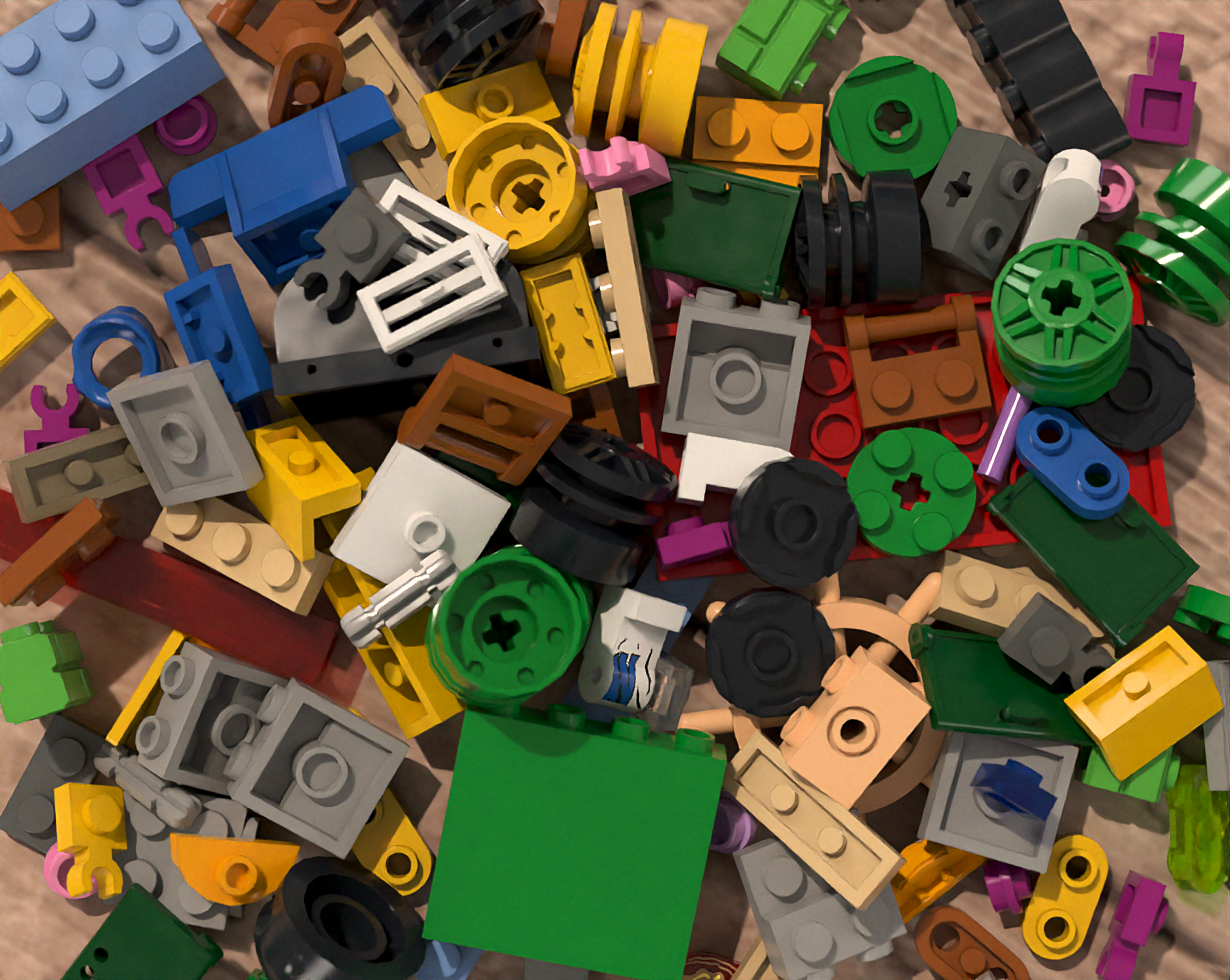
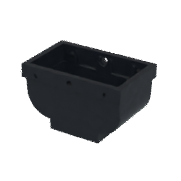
(342, 358)

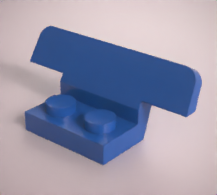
(285, 180)
(219, 327)

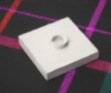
(412, 512)

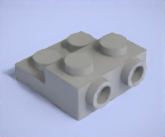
(736, 369)
(203, 716)
(314, 766)
(150, 861)
(807, 920)

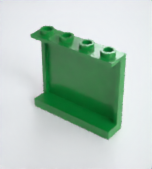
(576, 839)

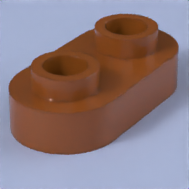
(561, 41)
(305, 77)
(970, 954)

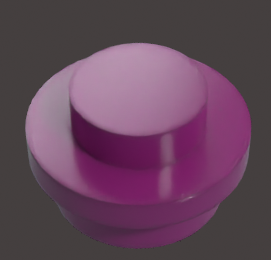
(188, 127)
(1006, 886)

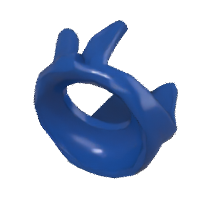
(122, 323)

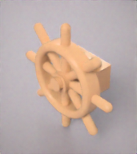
(861, 709)

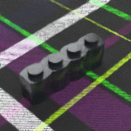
(1045, 76)

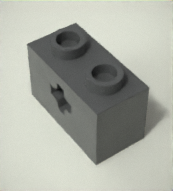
(977, 200)

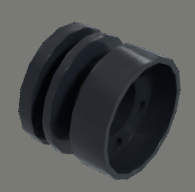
(463, 35)
(858, 240)
(593, 505)

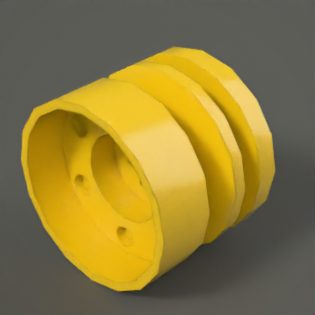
(638, 79)
(503, 173)

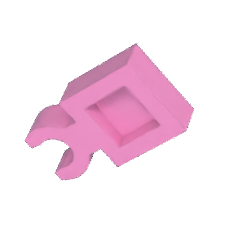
(624, 166)

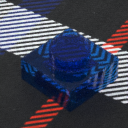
(1015, 788)

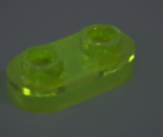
(1196, 831)

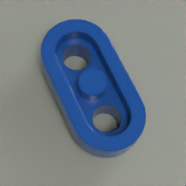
(1067, 463)

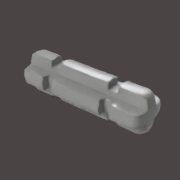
(399, 599)
(172, 804)

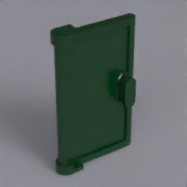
(714, 238)
(1108, 568)
(974, 682)
(144, 943)

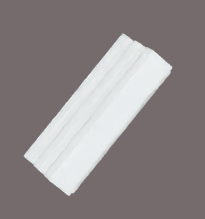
(399, 192)
(444, 316)

